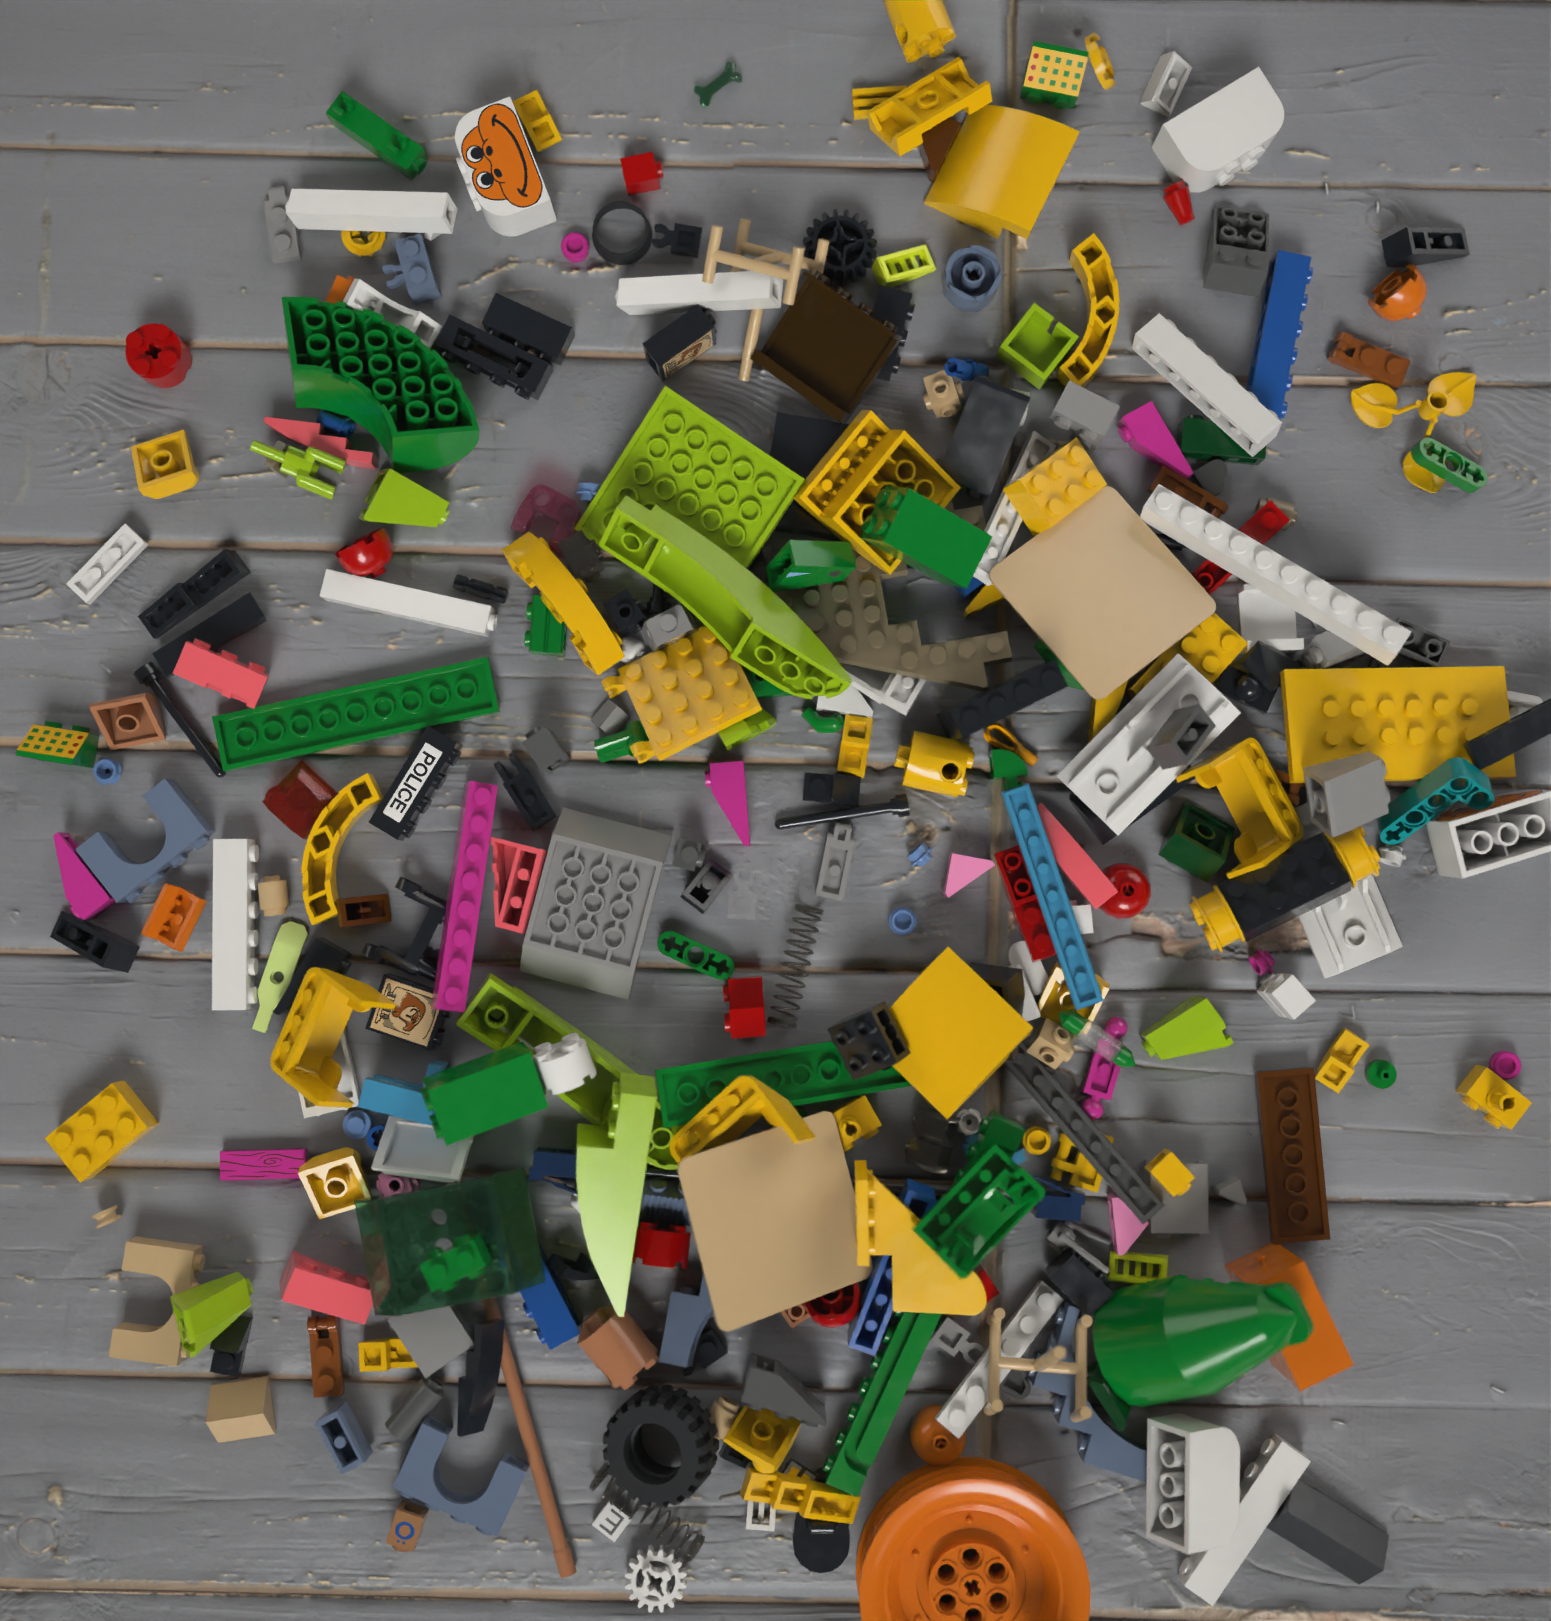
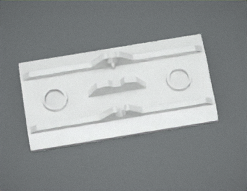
(1116, 770)
(1350, 926)

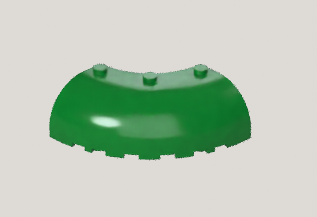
(381, 380)

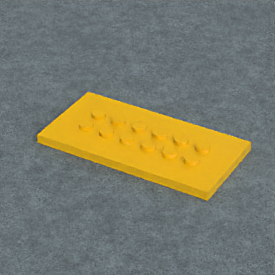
(1400, 714)

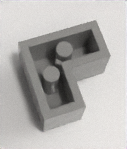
(1085, 414)

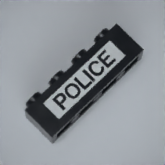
(415, 784)

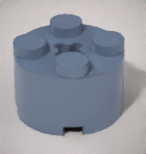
(969, 262)

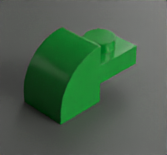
(1006, 766)

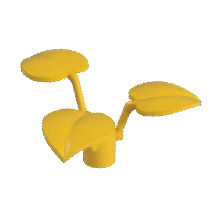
(1446, 394)

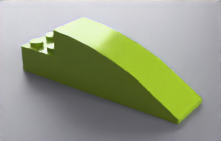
(611, 1181)

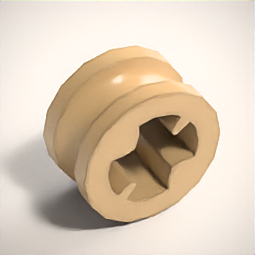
(106, 1216)

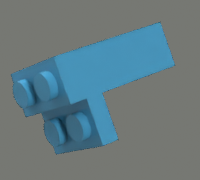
(398, 1096)

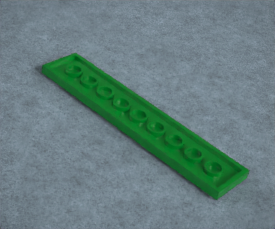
(356, 714)
(797, 1073)

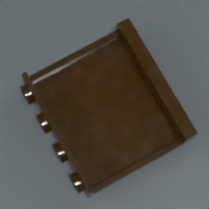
(828, 347)

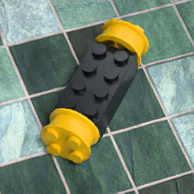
(1285, 887)

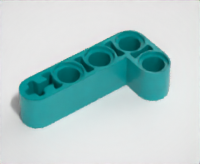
(1432, 795)

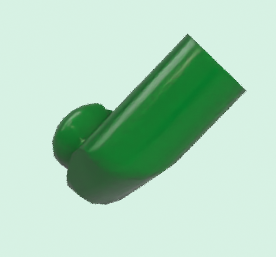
(823, 724)

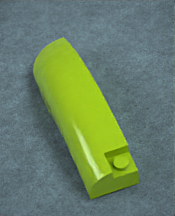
(726, 599)
(507, 1016)

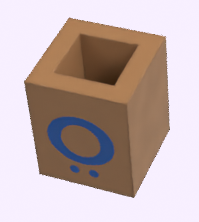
(407, 1526)

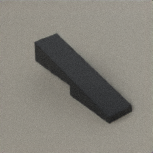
(196, 592)
(216, 630)

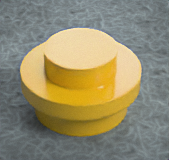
(1036, 1140)

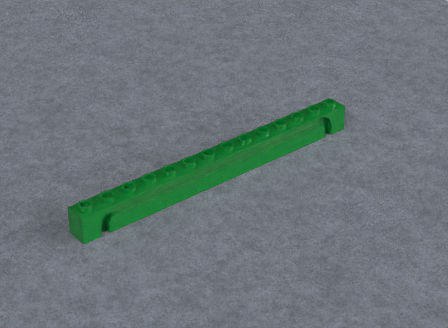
(900, 1353)

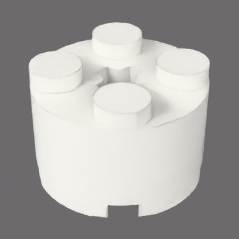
(563, 1064)

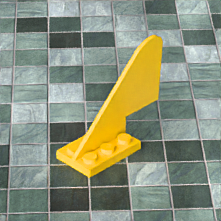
(919, 1275)

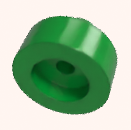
(1380, 1074)

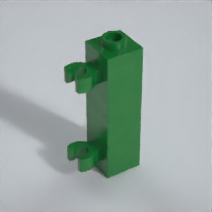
(377, 136)

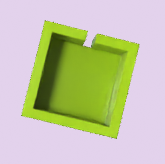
(1035, 351)

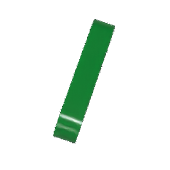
(1466, 473)
(692, 943)

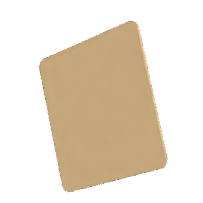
(1102, 592)
(772, 1221)

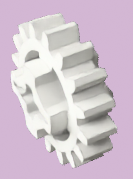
(650, 1567)

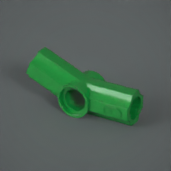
(619, 744)

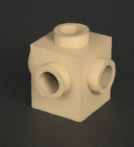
(943, 394)
(1051, 1044)

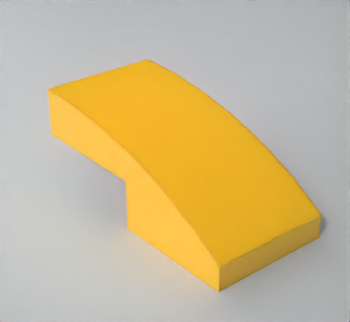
(537, 121)
(854, 746)
(1340, 1059)
(383, 1354)

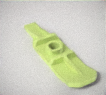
(282, 958)

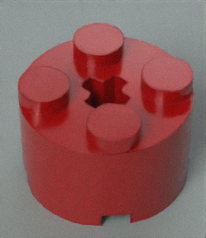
(158, 355)
(662, 1246)

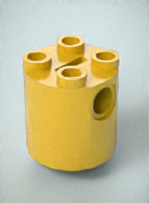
(920, 27)
(925, 761)

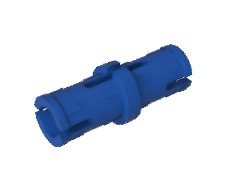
(966, 369)

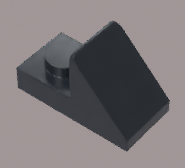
(831, 788)
(706, 886)
(231, 1347)

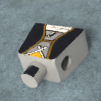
(669, 627)

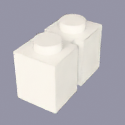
(1285, 995)

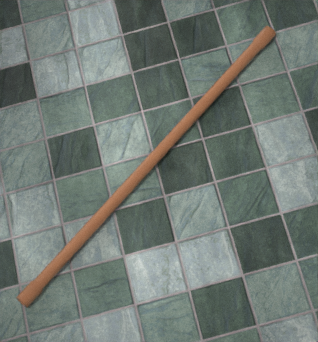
(561, 1548)

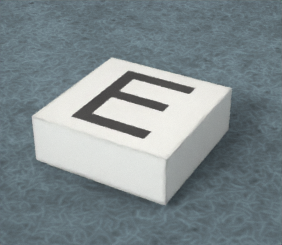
(611, 1521)

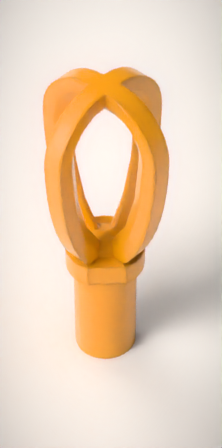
(1017, 748)

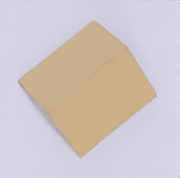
(241, 1409)

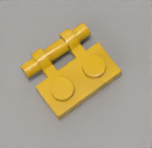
(1082, 1172)

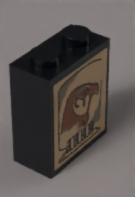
(680, 342)
(412, 1017)

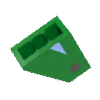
(810, 564)

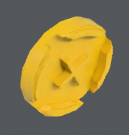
(1100, 61)

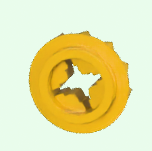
(360, 248)

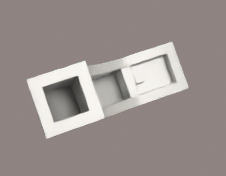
(364, 296)

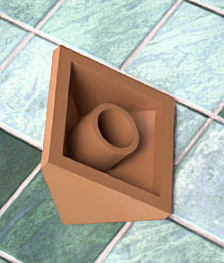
(130, 720)

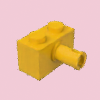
(1493, 1097)
(855, 1120)

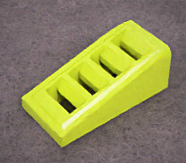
(887, 274)
(1149, 1258)

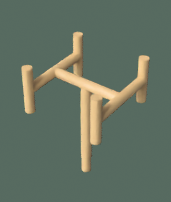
(762, 264)
(1047, 1362)

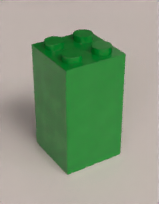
(925, 536)
(483, 1093)

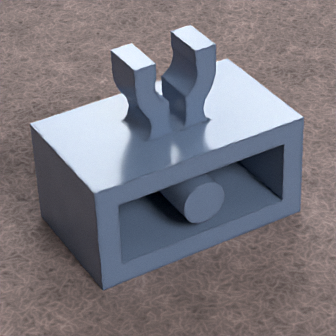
(414, 269)

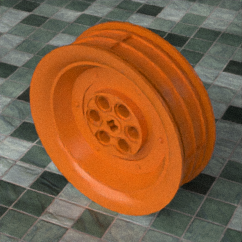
(962, 1506)

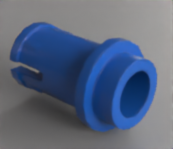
(338, 425)

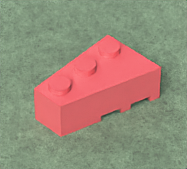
(221, 672)
(517, 879)
(325, 1289)

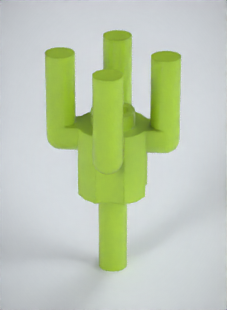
(303, 465)

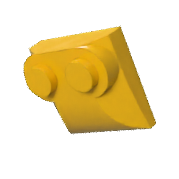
(164, 465)
(1057, 997)
(334, 1181)
(763, 1437)

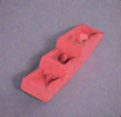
(315, 435)
(1075, 862)

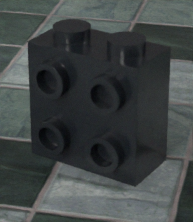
(869, 1041)

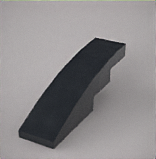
(479, 1385)

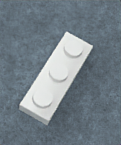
(107, 564)

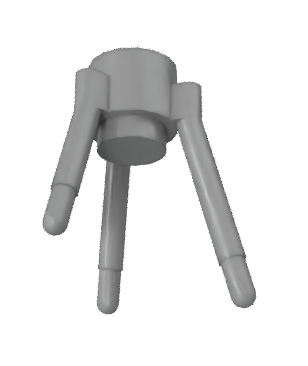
(1061, 1236)

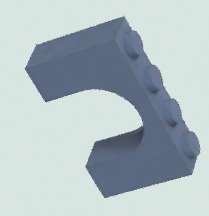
(184, 832)
(421, 1480)

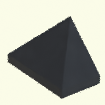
(1267, 663)

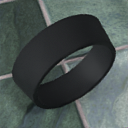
(627, 257)

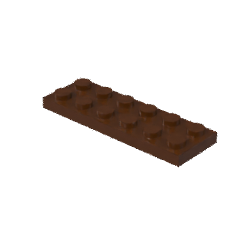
(1292, 1155)

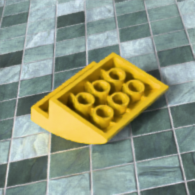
(1001, 169)
(854, 471)
(954, 1032)

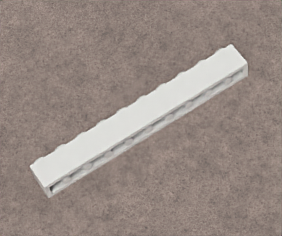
(1274, 575)

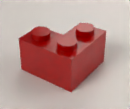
(746, 1009)

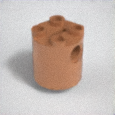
(616, 1346)

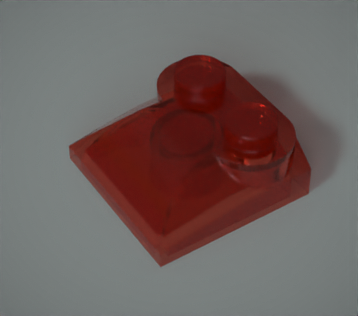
(299, 799)

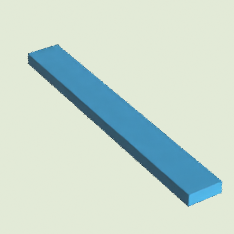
(1052, 896)

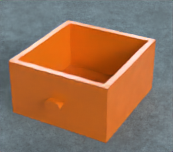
(1324, 1350)

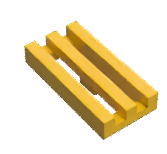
(871, 93)

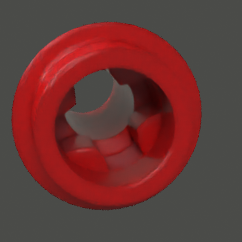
(1179, 202)

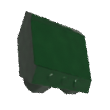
(1115, 1406)

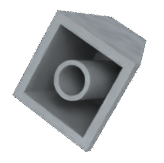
(1346, 792)

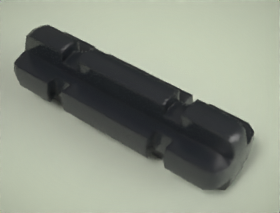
(480, 588)

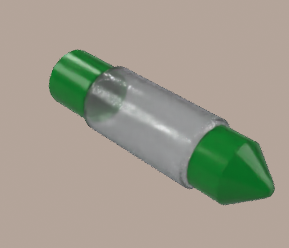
(1096, 1038)

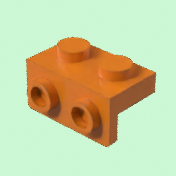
(174, 916)

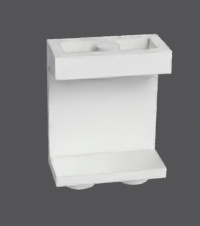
(1266, 621)

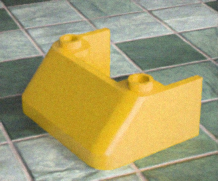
(1254, 800)
(314, 1030)
(733, 1114)

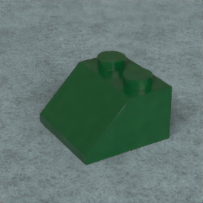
(1197, 842)

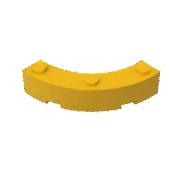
(1102, 299)
(566, 600)
(325, 843)

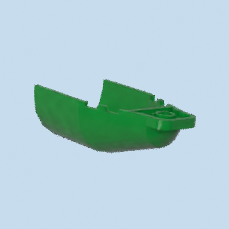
(1192, 1335)

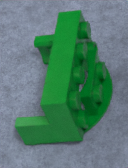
(978, 1210)

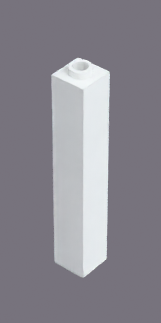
(372, 210)
(682, 292)
(408, 603)

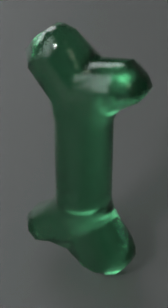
(706, 92)

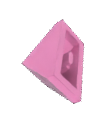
(962, 871)
(1123, 1225)

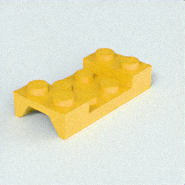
(925, 104)

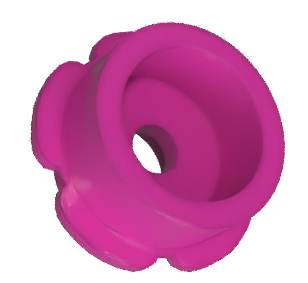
(1262, 962)

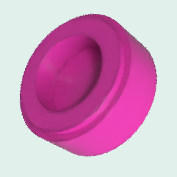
(575, 247)
(1505, 1064)

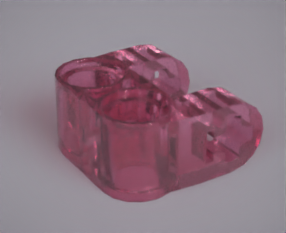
(529, 510)

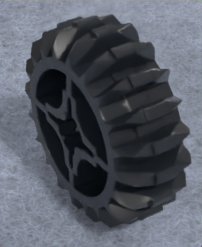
(850, 244)

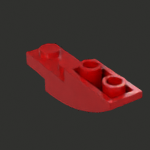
(1260, 527)
(1024, 903)

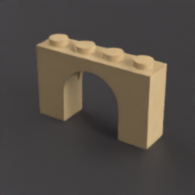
(179, 1267)

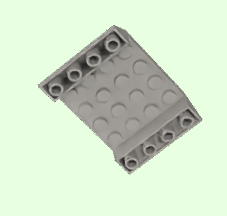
(594, 903)

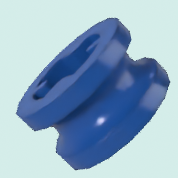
(371, 1139)

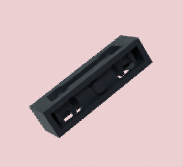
(533, 379)

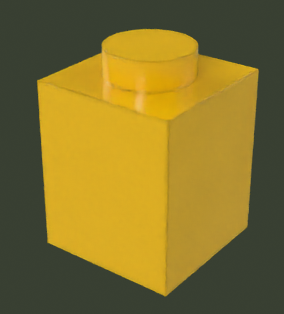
(1170, 1173)

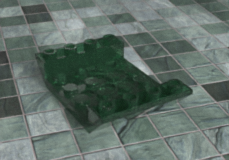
(401, 1230)

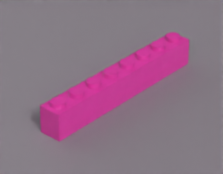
(464, 897)

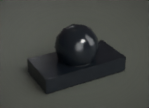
(1245, 689)

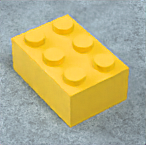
(1055, 487)
(101, 1130)

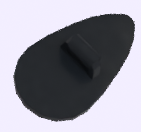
(820, 1543)

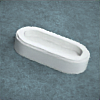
(1034, 972)

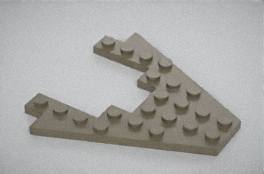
(855, 628)

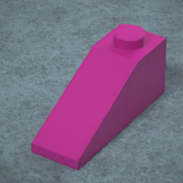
(1152, 439)
(729, 789)
(80, 884)

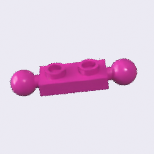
(1102, 1074)

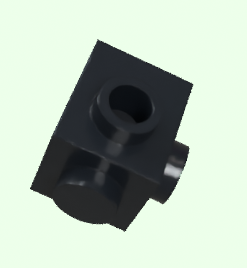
(626, 612)

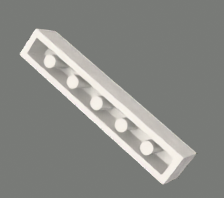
(1206, 384)
(234, 924)
(1261, 1495)

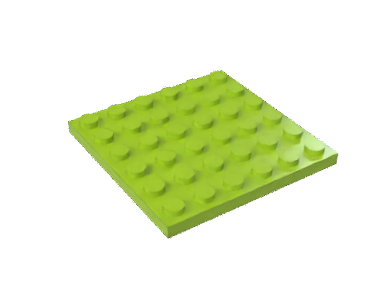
(700, 477)

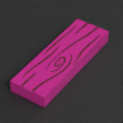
(261, 1163)

